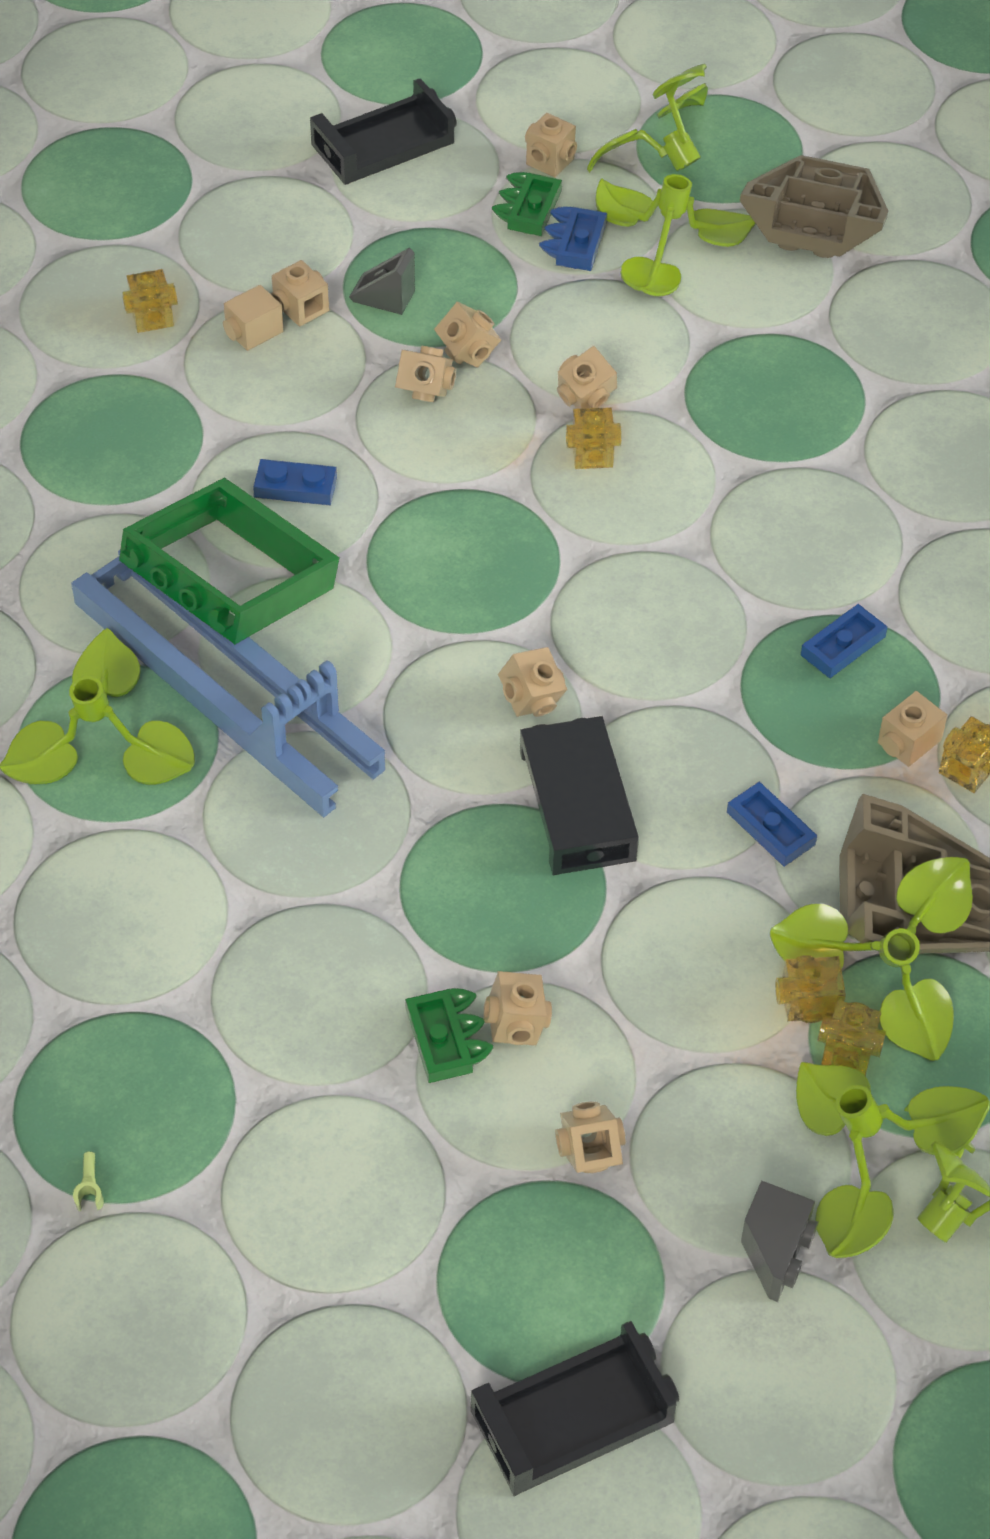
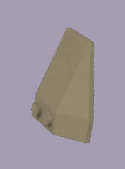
(816, 206)
(877, 854)

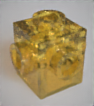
(147, 293)
(593, 437)
(967, 755)
(810, 987)
(851, 1036)

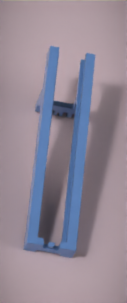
(264, 740)

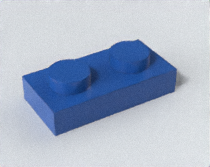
(295, 482)
(843, 640)
(771, 824)

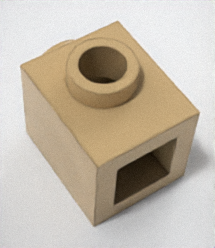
(253, 317)
(912, 728)

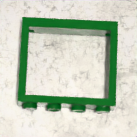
(252, 521)

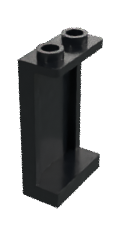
(384, 135)
(579, 795)
(575, 1410)

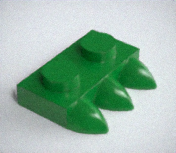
(529, 202)
(443, 1033)

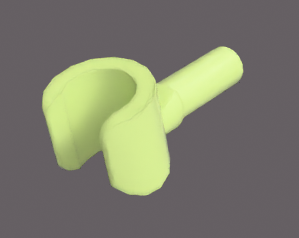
(88, 1183)

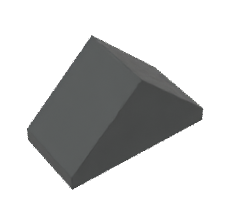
(388, 284)

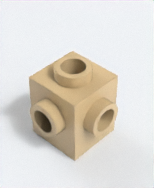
(550, 144)
(301, 292)
(474, 336)
(413, 370)
(586, 380)
(532, 682)
(515, 1017)
(597, 1150)

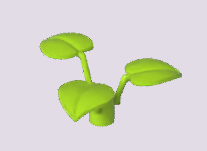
(678, 143)
(629, 206)
(106, 667)
(937, 896)
(839, 1096)
(949, 1205)

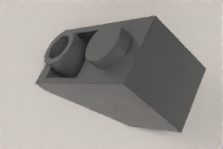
(774, 1233)

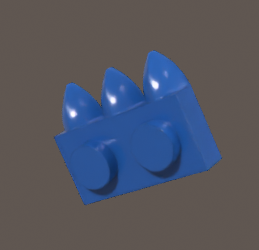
(575, 236)

